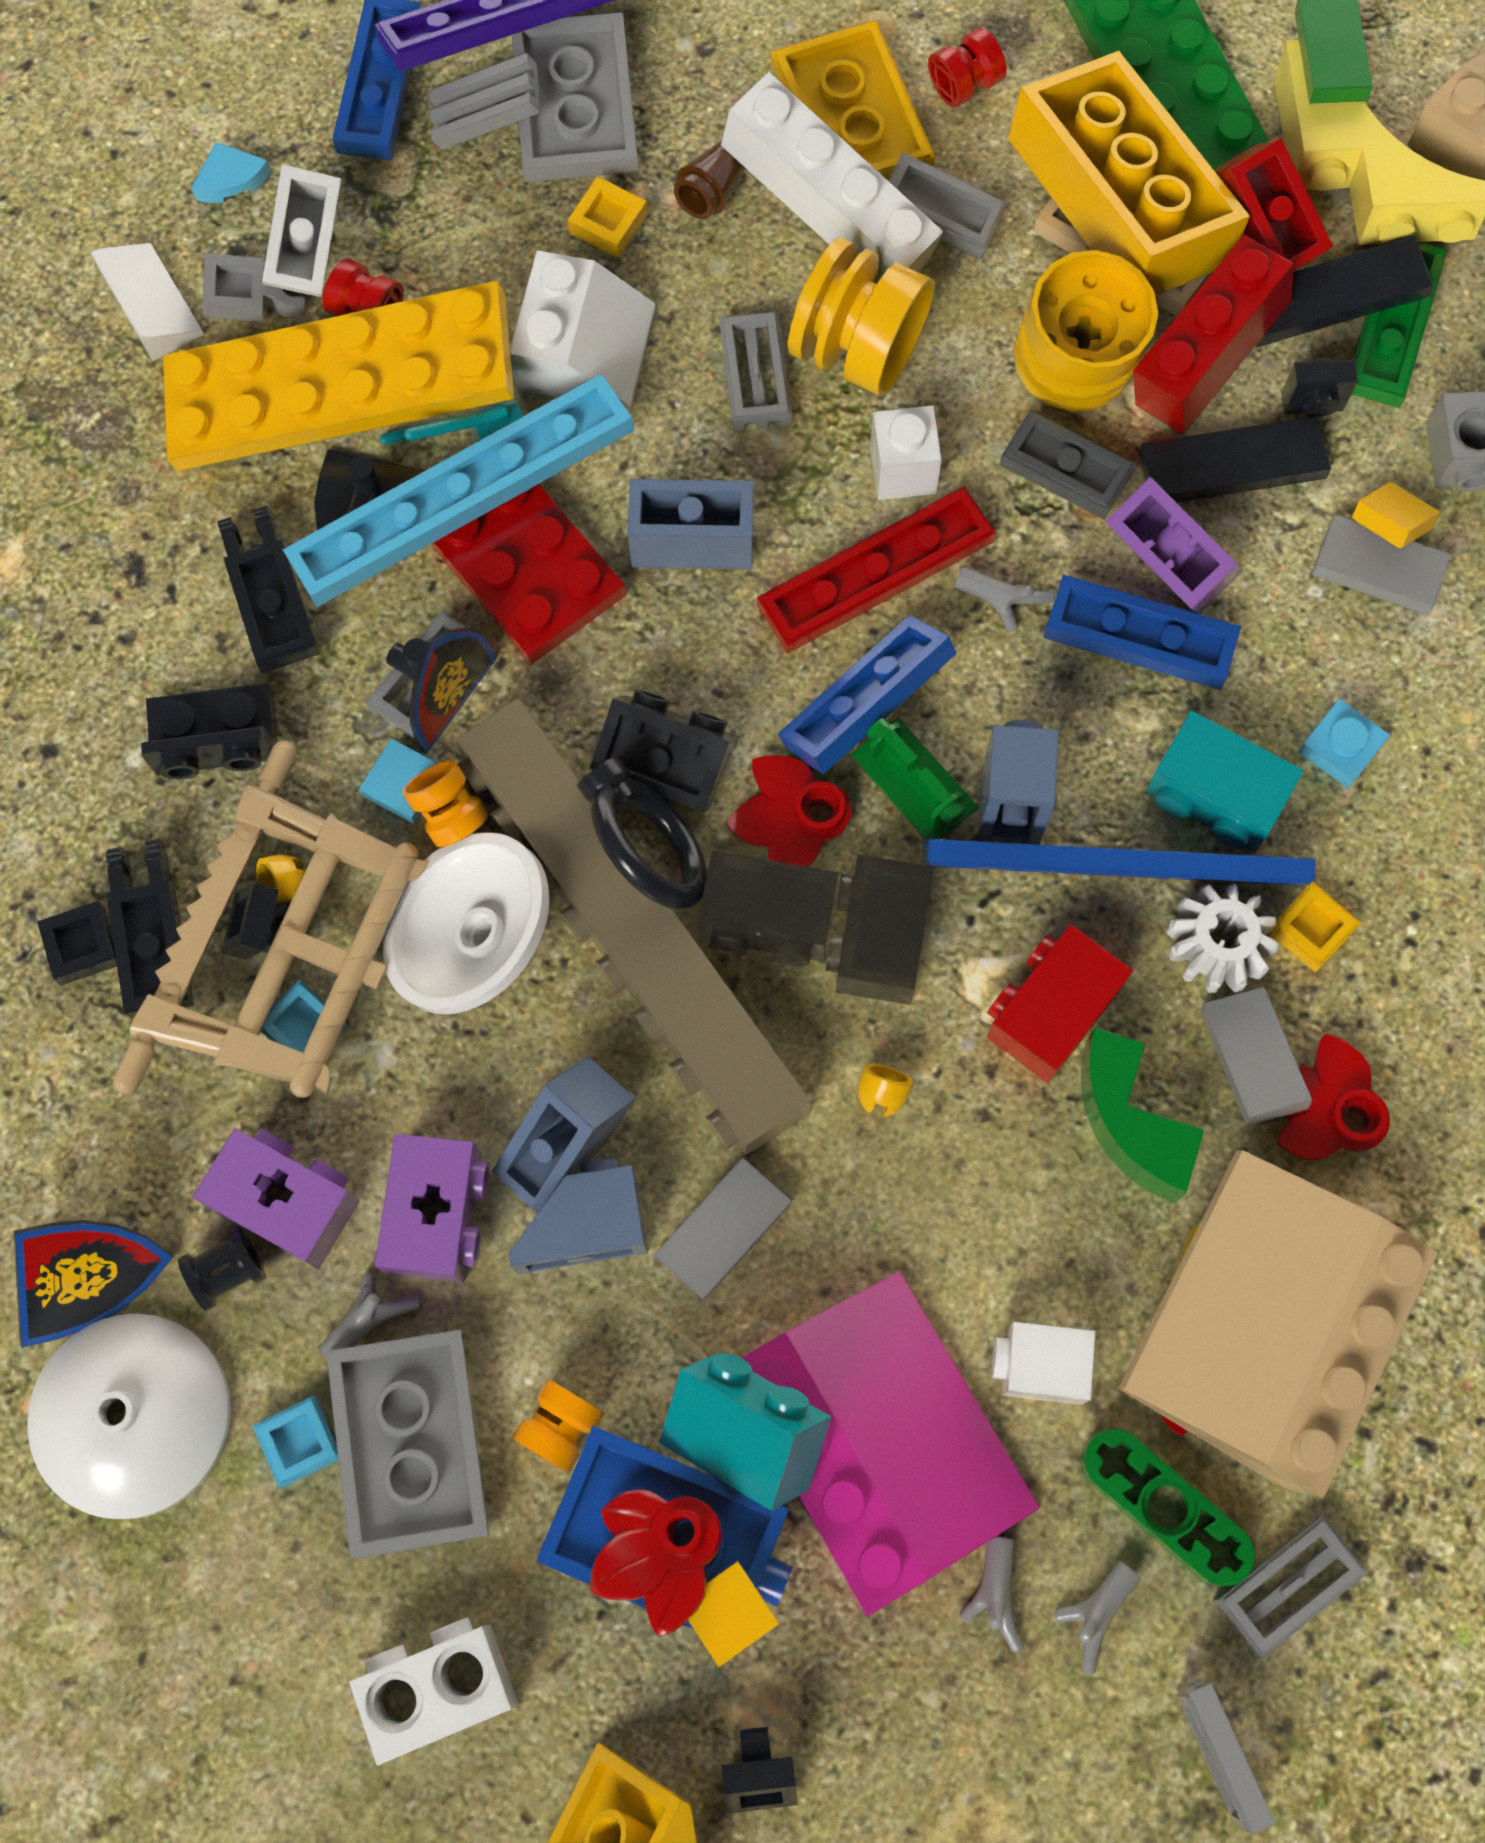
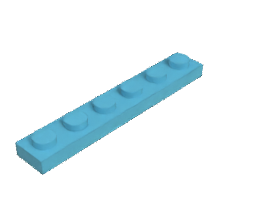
(459, 490)

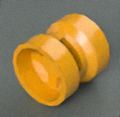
(445, 803)
(549, 1437)

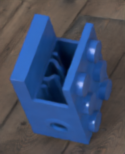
(615, 1466)

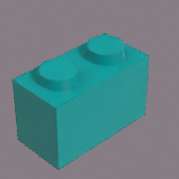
(1223, 782)
(745, 1429)

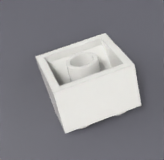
(579, 325)

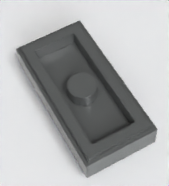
(1067, 464)

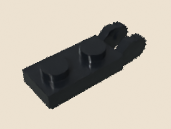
(268, 595)
(142, 923)

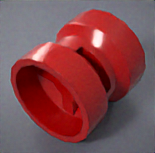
(967, 67)
(354, 290)

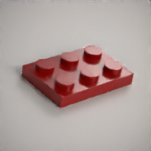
(531, 572)

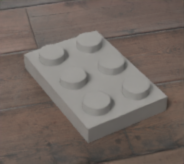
(583, 99)
(406, 1444)

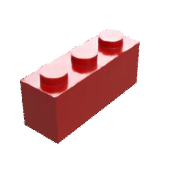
(1213, 334)

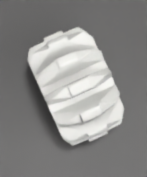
(1231, 917)

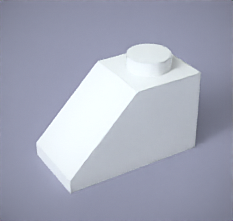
(301, 231)

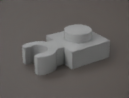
(236, 290)

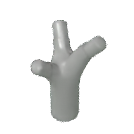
(1000, 594)
(365, 1316)
(995, 1592)
(1099, 1611)

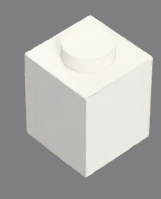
(905, 452)
(1045, 1363)

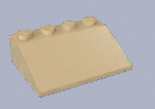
(1279, 1323)

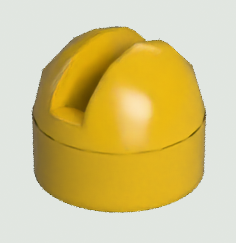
(282, 873)
(884, 1087)

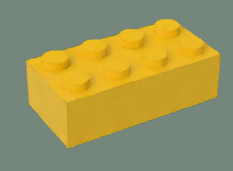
(1126, 172)

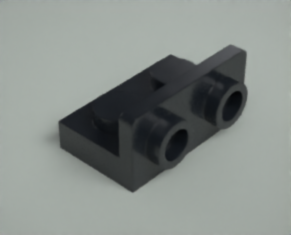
(210, 730)
(666, 750)

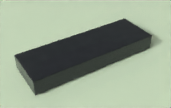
(1353, 288)
(1237, 459)

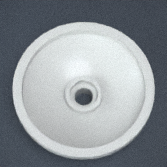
(467, 924)
(171, 1424)

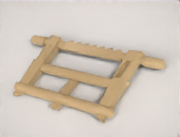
(240, 1046)

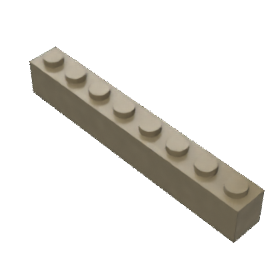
(639, 939)

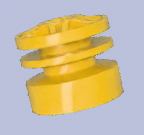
(851, 313)
(1085, 330)

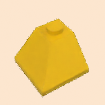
(622, 1805)

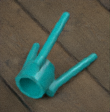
(482, 423)

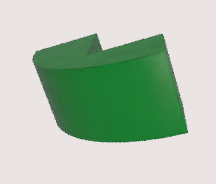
(1143, 1145)

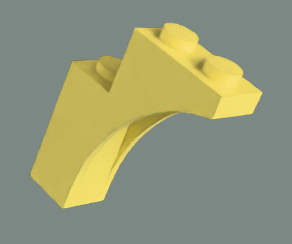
(1388, 183)

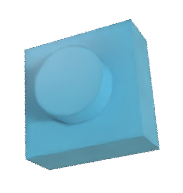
(1343, 743)

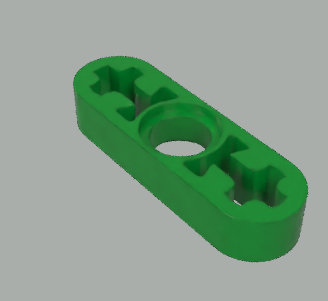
(1217, 1529)

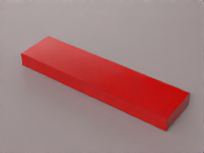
(875, 569)

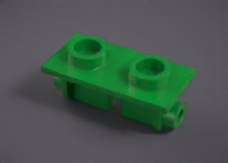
(913, 779)

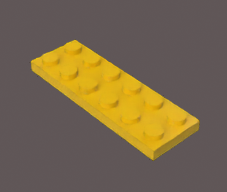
(338, 376)

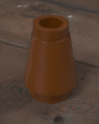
(709, 180)

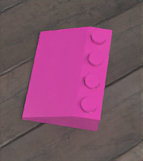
(908, 1455)

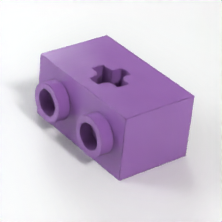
(1174, 546)
(416, 1175)
(240, 1186)

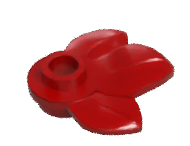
(780, 813)
(1336, 1084)
(647, 1560)

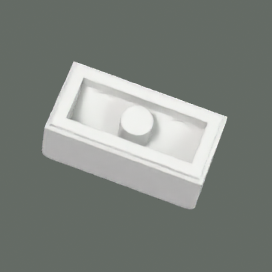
(148, 297)

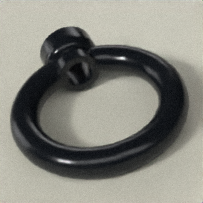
(609, 788)

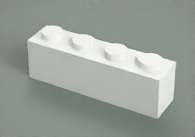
(825, 178)

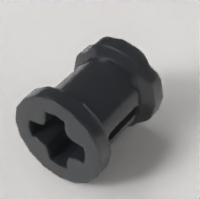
(197, 1270)

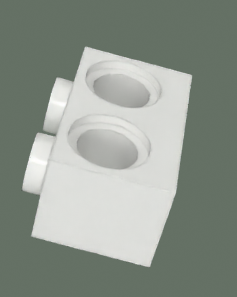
(439, 1705)

